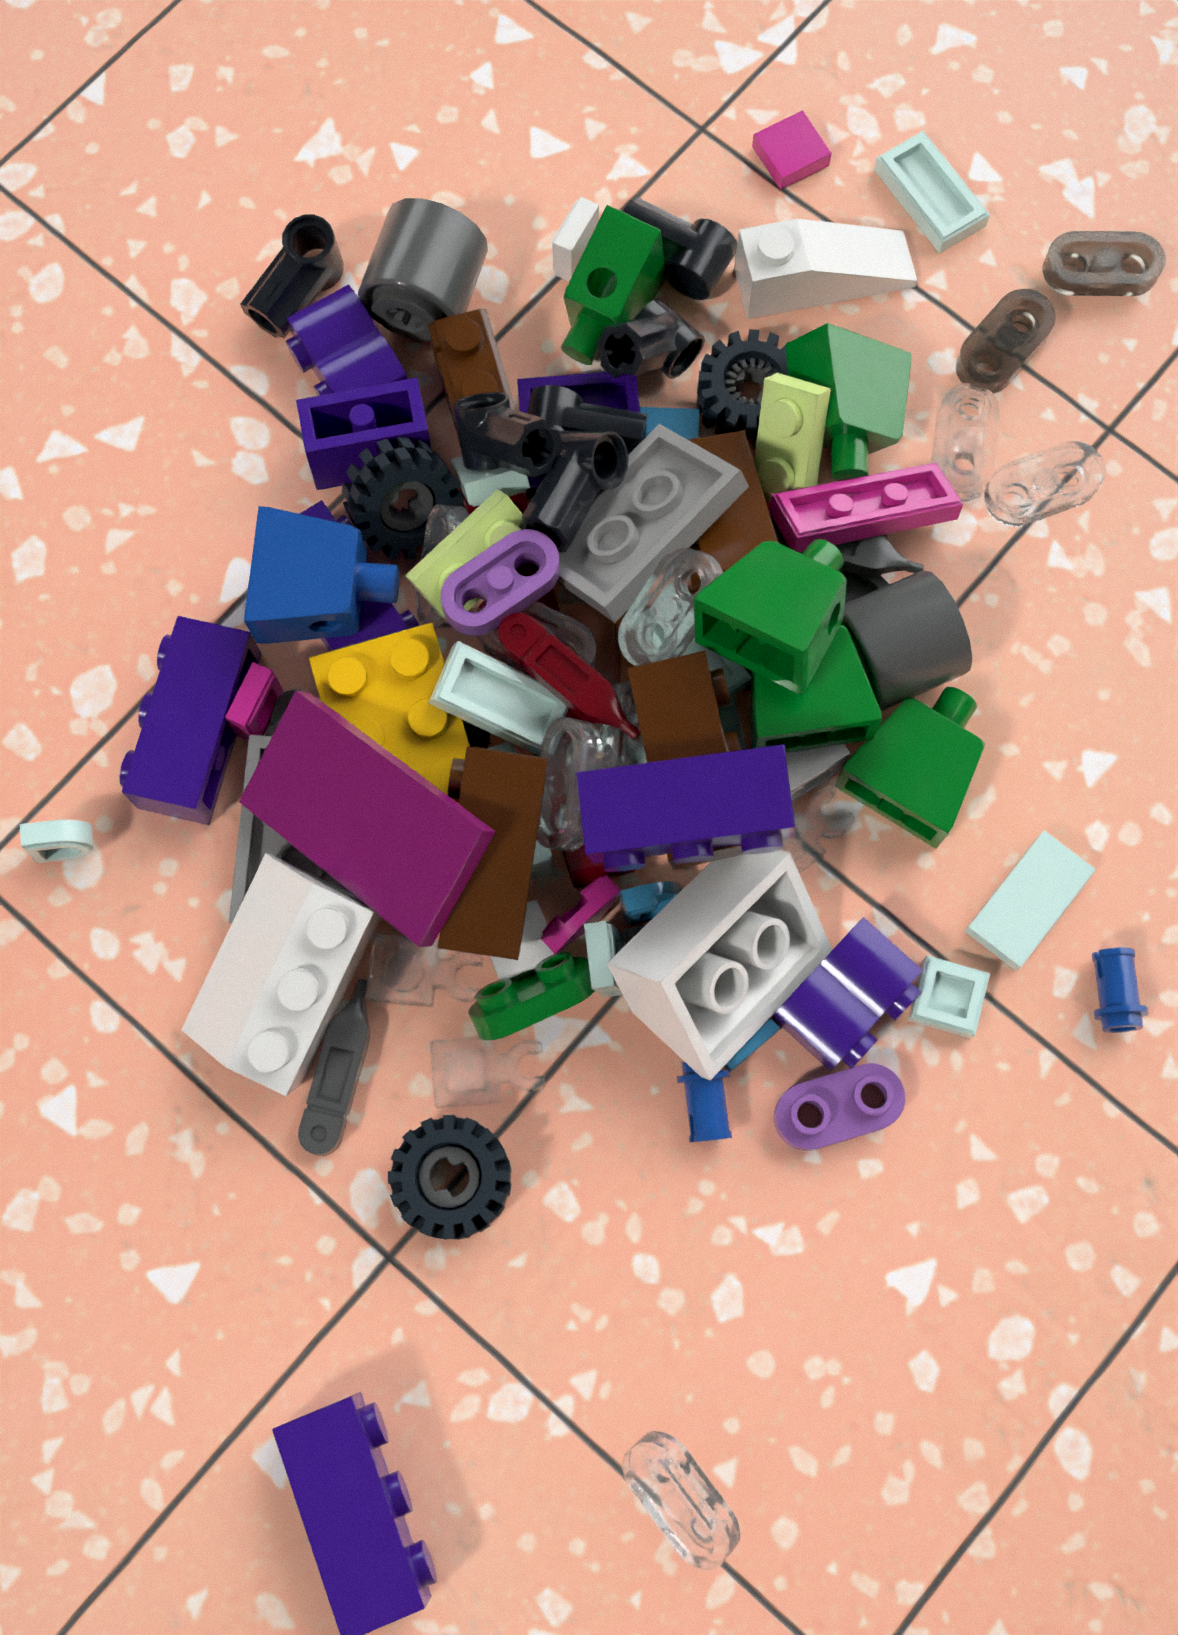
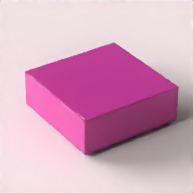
(791, 149)
(254, 702)

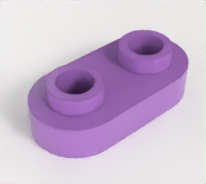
(495, 580)
(840, 1107)

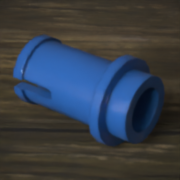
(1118, 991)
(705, 1105)

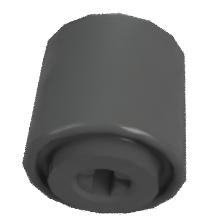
(422, 267)
(908, 637)

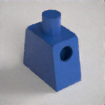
(311, 578)

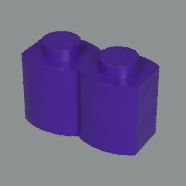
(341, 345)
(848, 996)

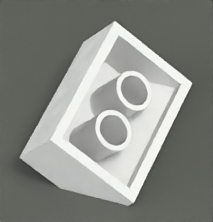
(722, 957)
(280, 975)

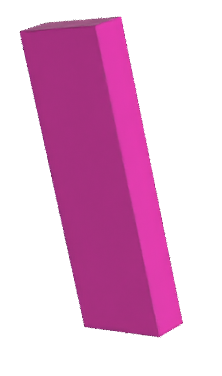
(865, 506)

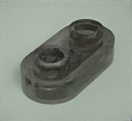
(1100, 261)
(1001, 344)

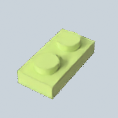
(790, 434)
(478, 532)

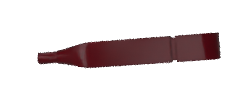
(562, 672)

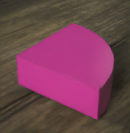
(590, 909)

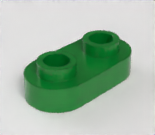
(513, 1006)

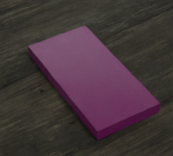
(366, 818)

